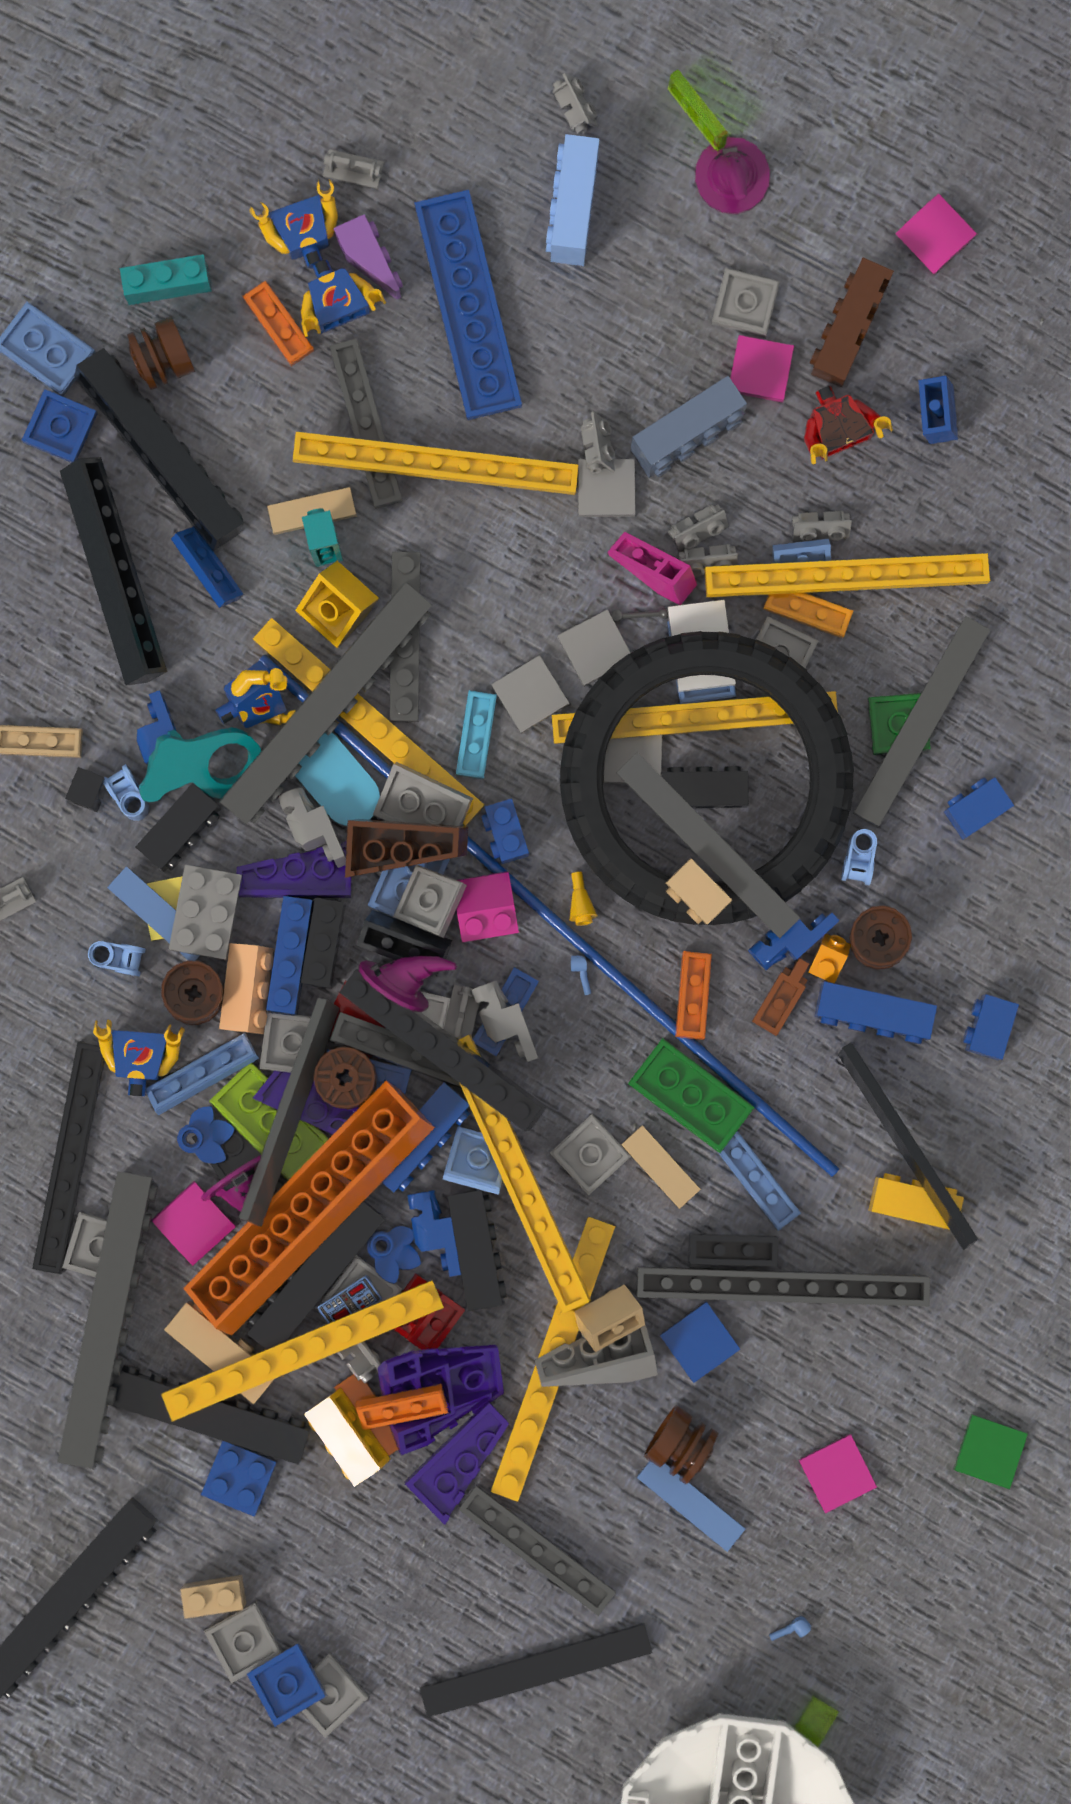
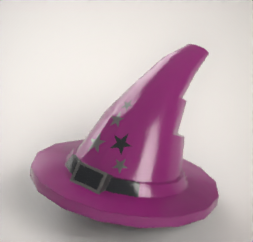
(732, 177)
(404, 978)
(235, 1185)

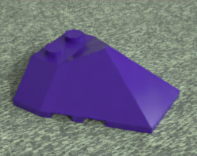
(467, 1377)

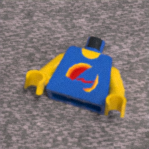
(302, 226)
(336, 299)
(255, 697)
(138, 1054)

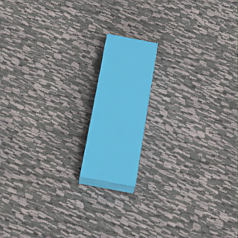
(476, 734)

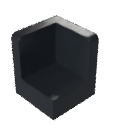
(85, 789)

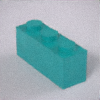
(165, 279)
(322, 537)

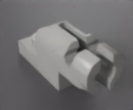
(311, 825)
(504, 1021)

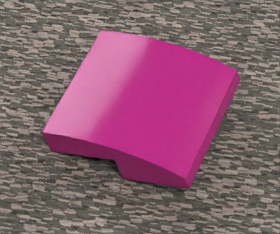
(936, 233)
(193, 1224)

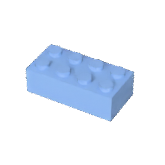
(574, 195)

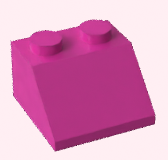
(487, 907)

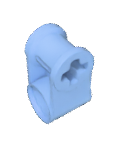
(124, 789)
(859, 859)
(118, 958)

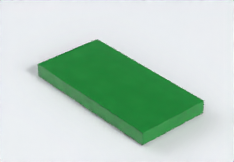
(691, 1095)

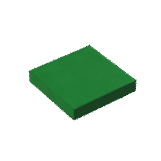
(887, 717)
(990, 1451)

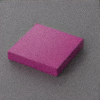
(761, 368)
(837, 1473)

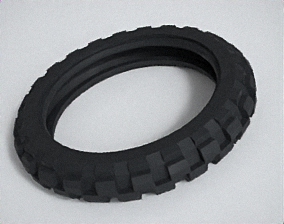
(723, 656)

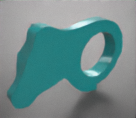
(187, 761)

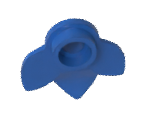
(209, 1133)
(397, 1253)

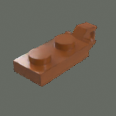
(782, 998)

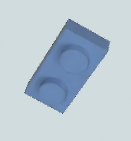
(802, 551)

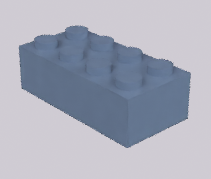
(689, 427)

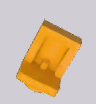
(830, 958)

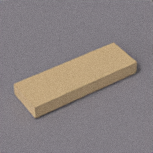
(288, 515)
(41, 741)
(660, 1167)

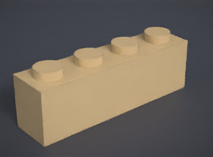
(211, 1345)

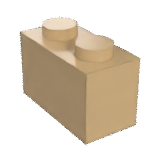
(697, 892)
(610, 1318)
(213, 1596)

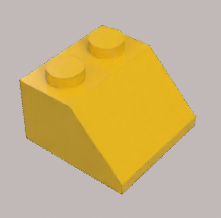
(336, 603)

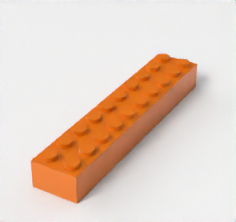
(309, 1208)

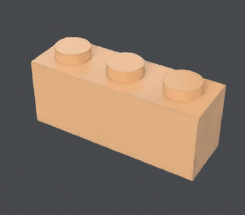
(246, 988)

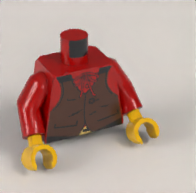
(840, 425)

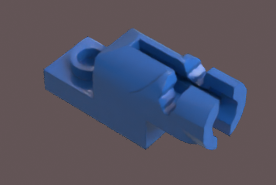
(148, 734)
(794, 941)
(434, 1232)

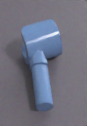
(579, 964)
(799, 1625)

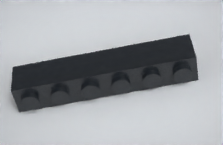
(313, 1278)

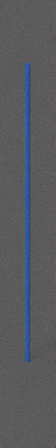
(596, 958)

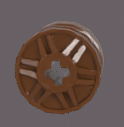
(160, 353)
(887, 922)
(184, 978)
(351, 1094)
(681, 1444)

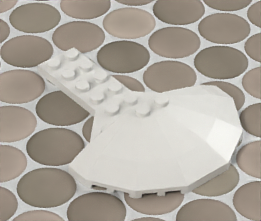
(736, 1763)

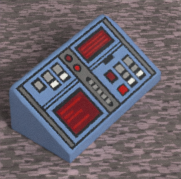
(350, 1300)

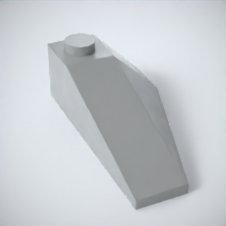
(579, 1364)

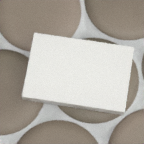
(705, 618)

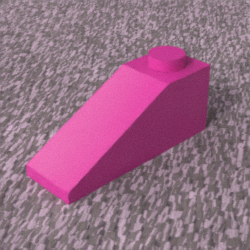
(654, 567)

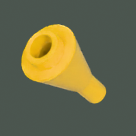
(581, 908)

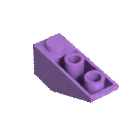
(363, 252)

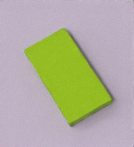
(255, 1119)

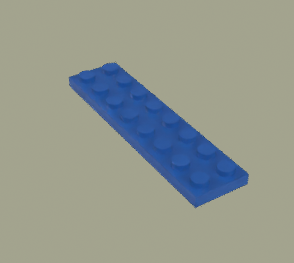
(468, 305)

